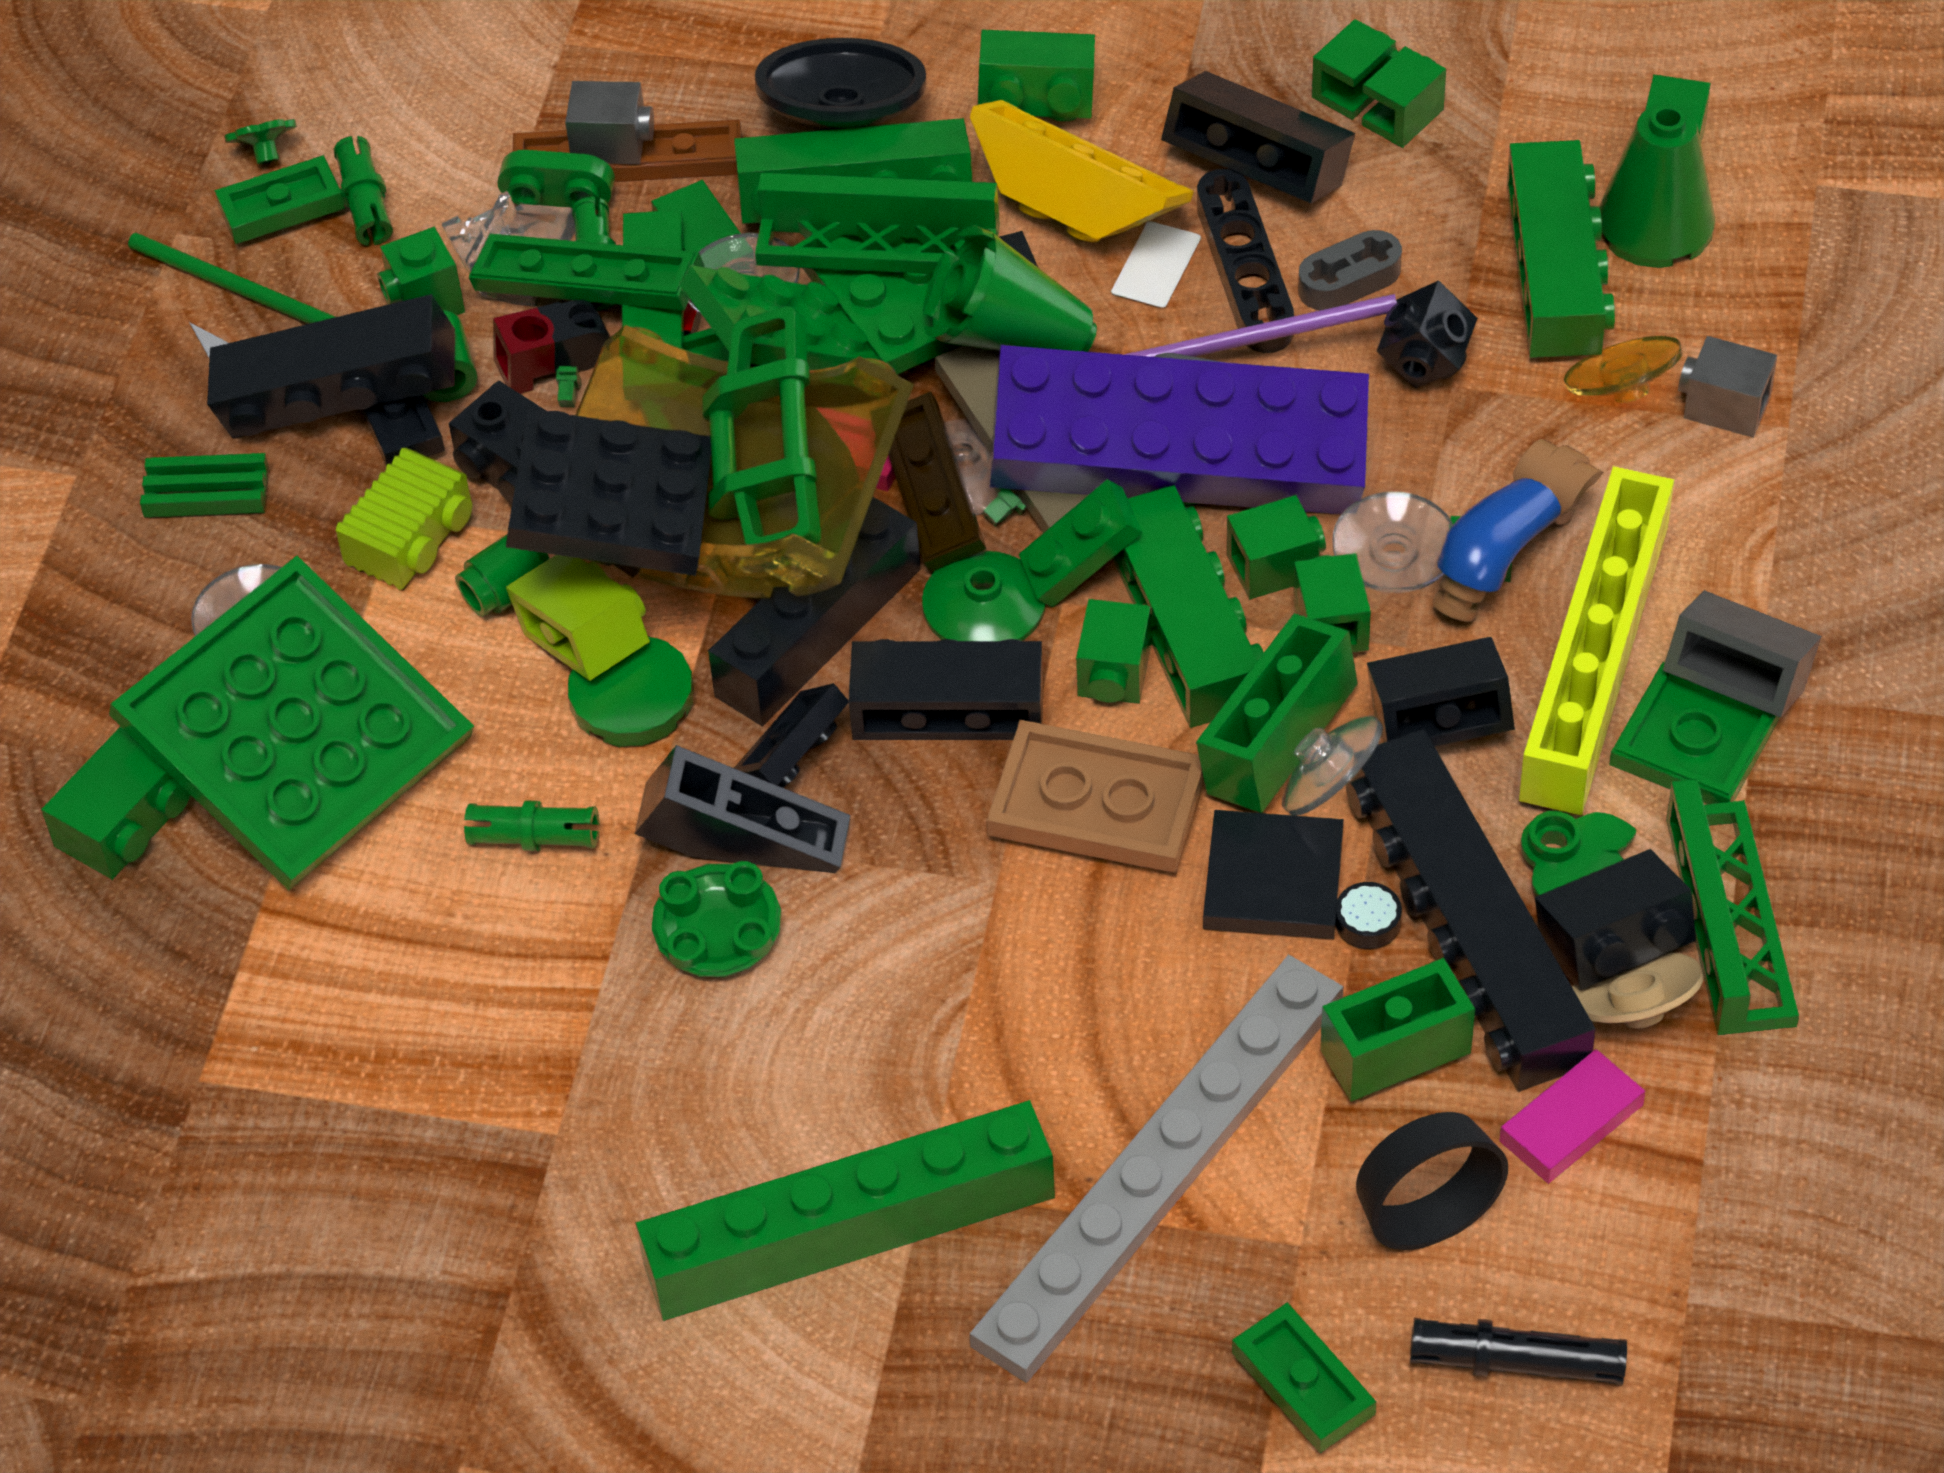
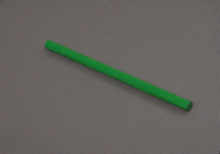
(226, 279)

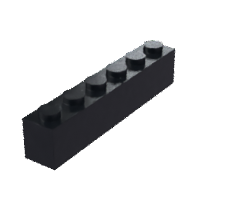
(1471, 911)

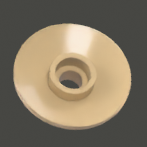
(1643, 992)

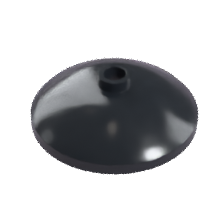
(840, 82)

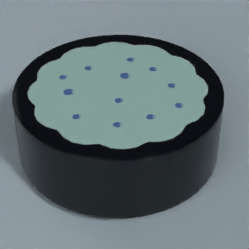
(1368, 915)

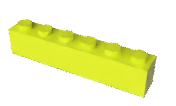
(1596, 641)

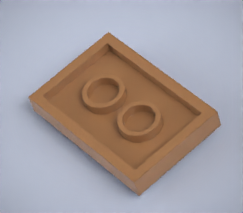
(1096, 796)

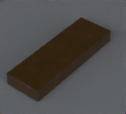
(933, 486)

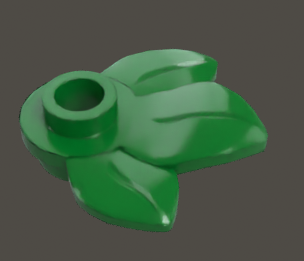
(1585, 846)

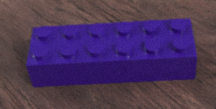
(1194, 424)

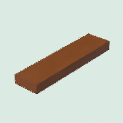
(673, 153)

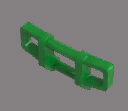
(736, 492)

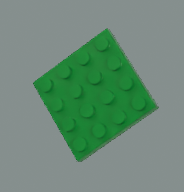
(291, 721)

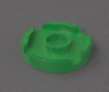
(636, 697)

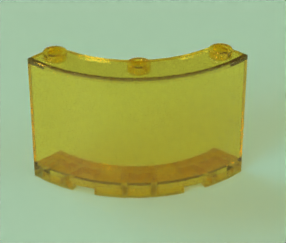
(849, 429)

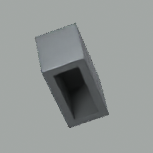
(1741, 653)

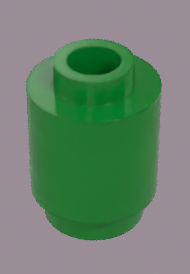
(490, 571)

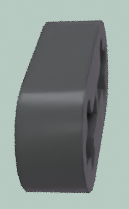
(1349, 270)

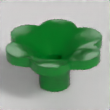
(262, 138)

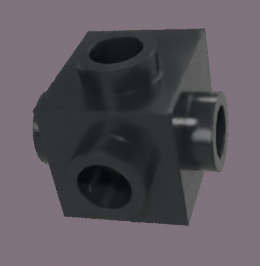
(1427, 335)

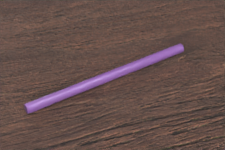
(1277, 328)

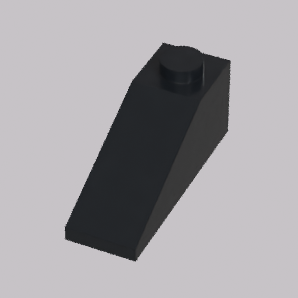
(737, 817)

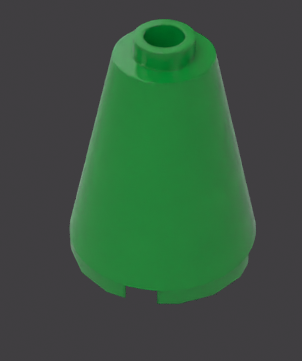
(1659, 192)
(998, 298)

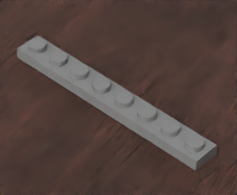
(1154, 1170)

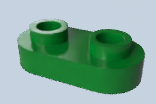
(554, 178)

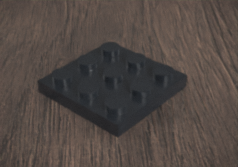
(610, 492)

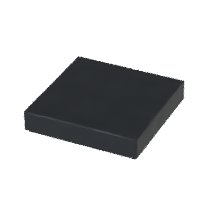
(1273, 874)

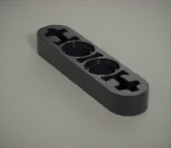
(1246, 259)

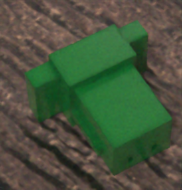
(568, 381)
(1003, 506)

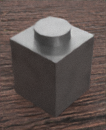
(608, 120)
(1728, 385)

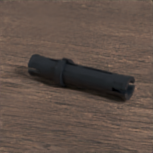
(1518, 1351)

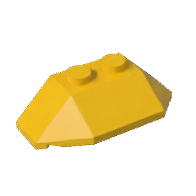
(1068, 176)

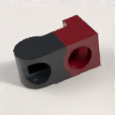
(544, 338)

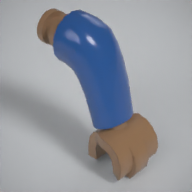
(1495, 529)

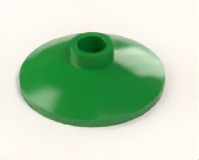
(963, 612)

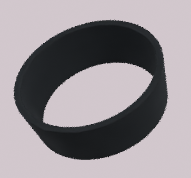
(1447, 1208)

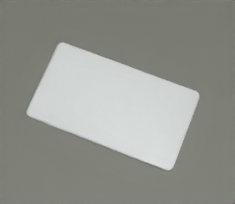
(1156, 264)

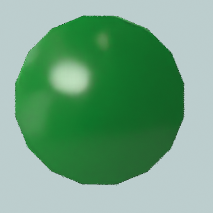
(716, 918)

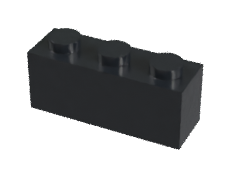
(1258, 136)
(944, 689)

